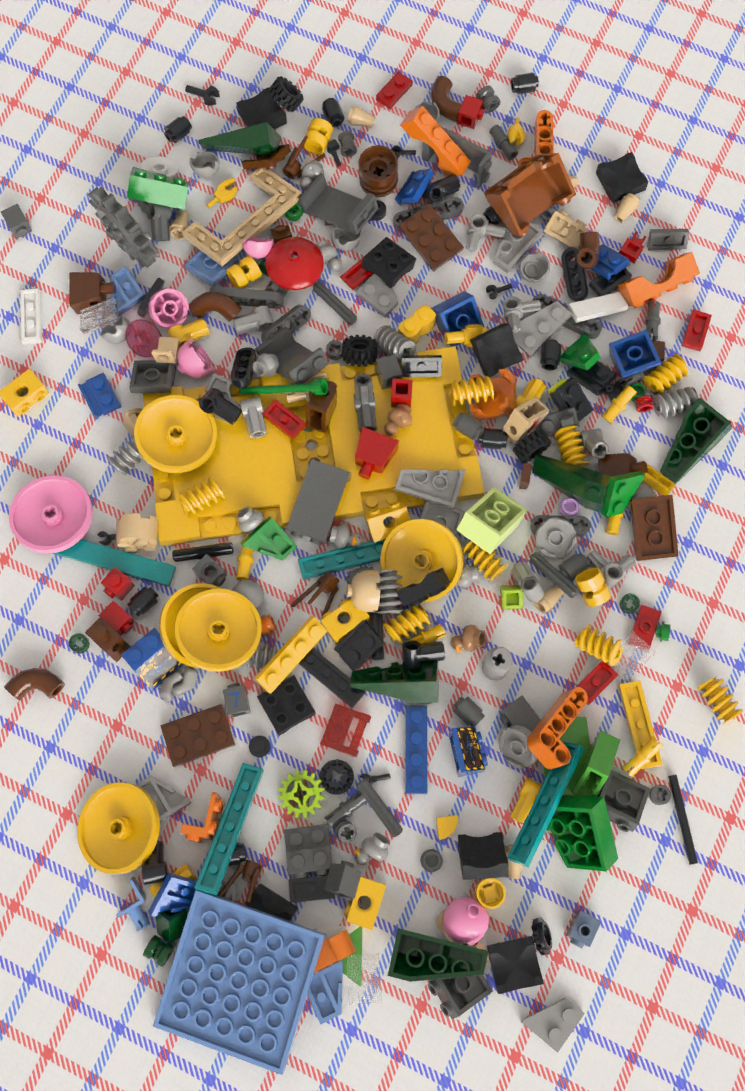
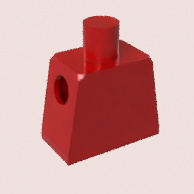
(374, 452)

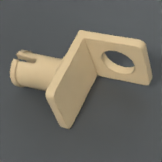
(166, 350)
(297, 396)

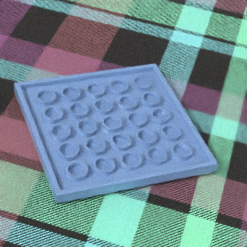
(239, 981)

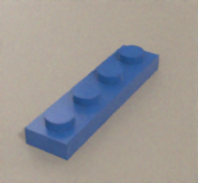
(416, 750)

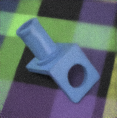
(134, 909)

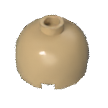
(365, 590)

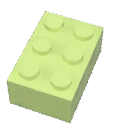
(491, 520)

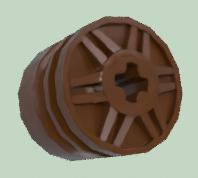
(378, 170)

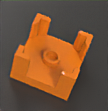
(504, 397)

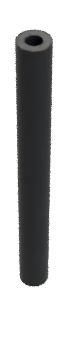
(683, 821)

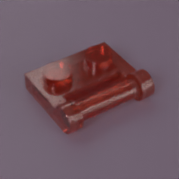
(338, 729)

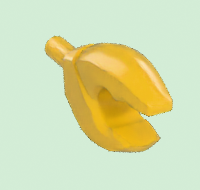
(516, 133)
(223, 195)

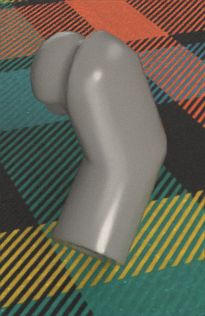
(189, 681)
(167, 686)

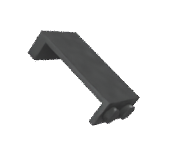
(479, 156)
(337, 206)
(295, 361)
(318, 501)

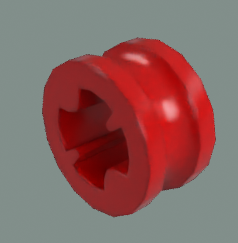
(644, 404)

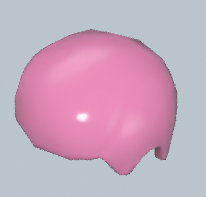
(257, 247)

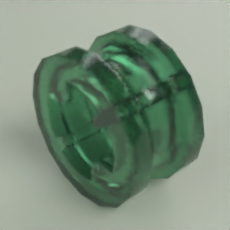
(635, 601)
(85, 641)

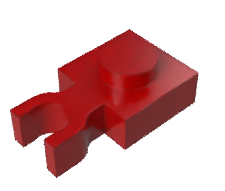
(632, 248)

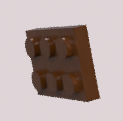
(431, 237)
(654, 527)
(197, 735)

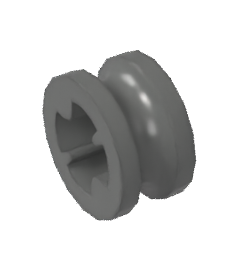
(331, 354)
(666, 798)
(340, 827)

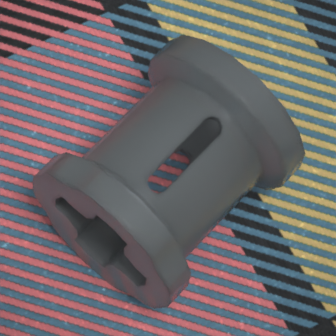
(348, 148)

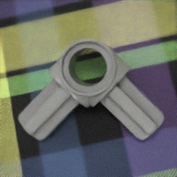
(476, 233)
(514, 310)
(617, 569)

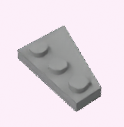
(514, 248)
(540, 327)
(433, 486)

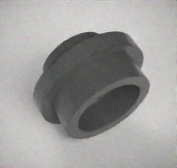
(431, 860)

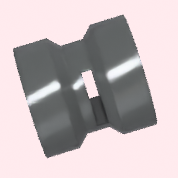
(490, 101)

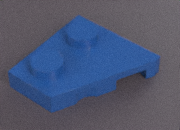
(173, 895)

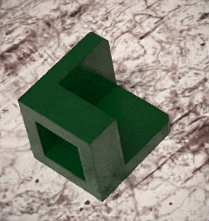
(170, 924)

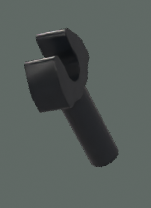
(211, 91)

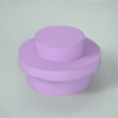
(569, 507)

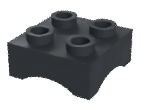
(261, 110)
(621, 177)
(388, 262)
(496, 349)
(417, 593)
(286, 705)
(482, 856)
(271, 903)
(515, 964)

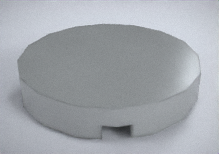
(555, 537)
(514, 747)

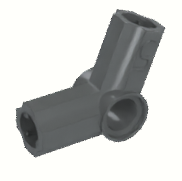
(159, 219)
(365, 402)

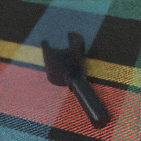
(332, 147)
(398, 151)
(497, 290)
(108, 539)
(376, 778)

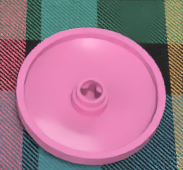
(50, 514)

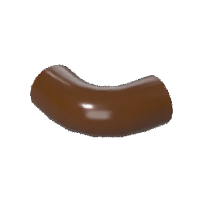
(440, 95)
(589, 250)
(214, 302)
(34, 679)

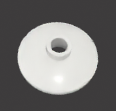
(160, 165)

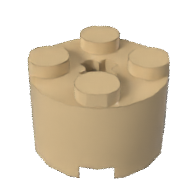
(137, 532)

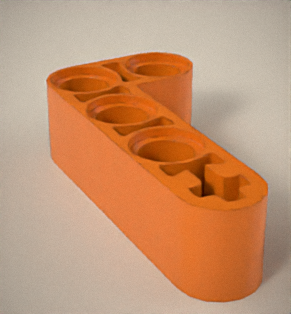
(542, 135)
(545, 737)
(335, 949)

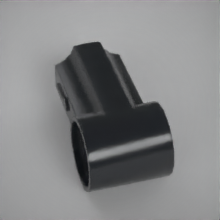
(441, 188)
(215, 403)
(416, 653)
(154, 868)

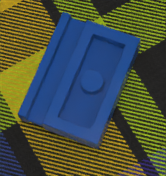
(414, 186)
(610, 262)
(99, 395)

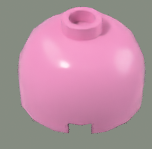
(168, 308)
(193, 360)
(465, 920)

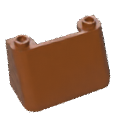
(530, 191)

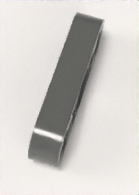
(295, 323)
(574, 519)

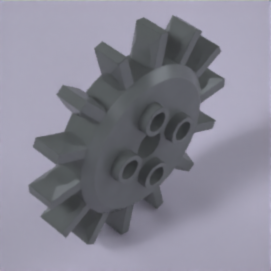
(122, 227)

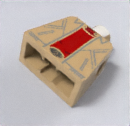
(519, 425)

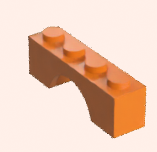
(423, 127)
(678, 270)

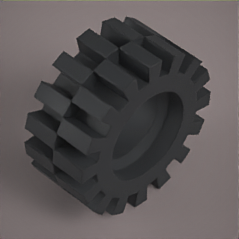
(285, 94)
(359, 350)
(531, 445)

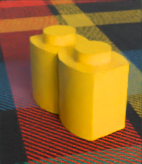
(419, 324)

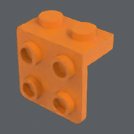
(196, 833)

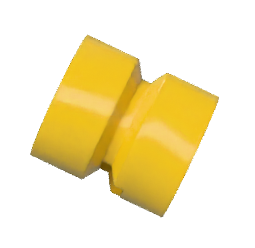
(318, 136)
(237, 274)
(593, 587)
(490, 893)

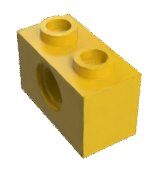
(24, 383)
(376, 516)
(338, 631)
(367, 917)

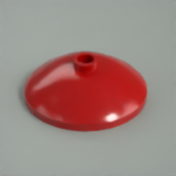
(294, 272)

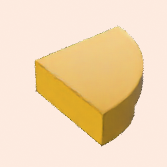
(446, 826)

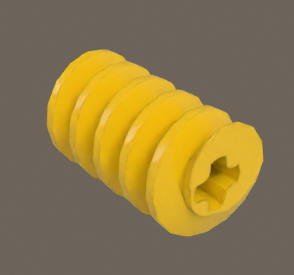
(666, 374)
(471, 390)
(569, 446)
(200, 496)
(485, 560)
(406, 624)
(599, 646)
(720, 699)

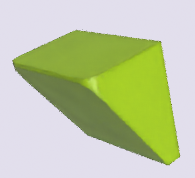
(511, 597)

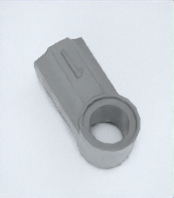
(257, 320)
(253, 411)
(594, 443)
(528, 582)

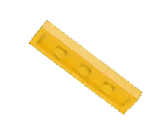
(290, 654)
(638, 718)

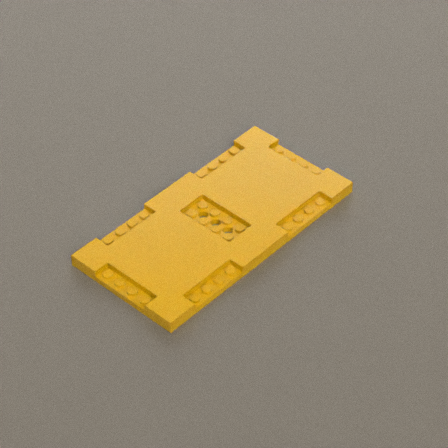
(271, 469)

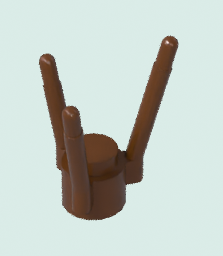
(293, 166)
(327, 584)
(250, 873)

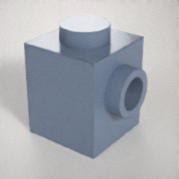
(583, 929)

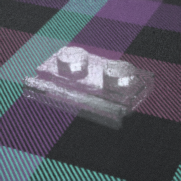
(99, 315)
(634, 656)
(364, 979)

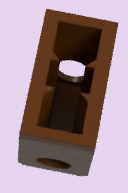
(87, 290)
(321, 408)
(620, 464)
(107, 638)

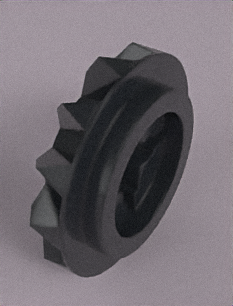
(346, 780)
(541, 936)

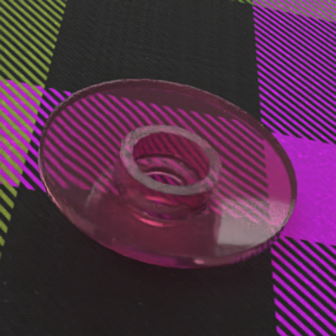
(147, 332)

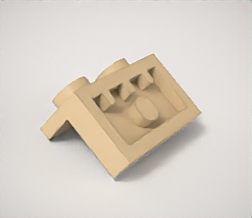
(565, 229)

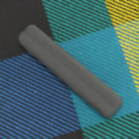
(340, 308)
(554, 575)
(379, 807)

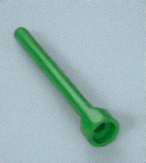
(318, 386)

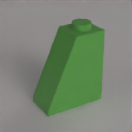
(597, 765)

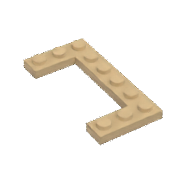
(222, 251)

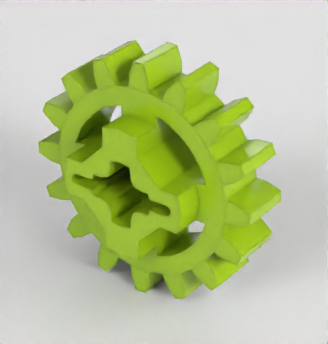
(300, 783)

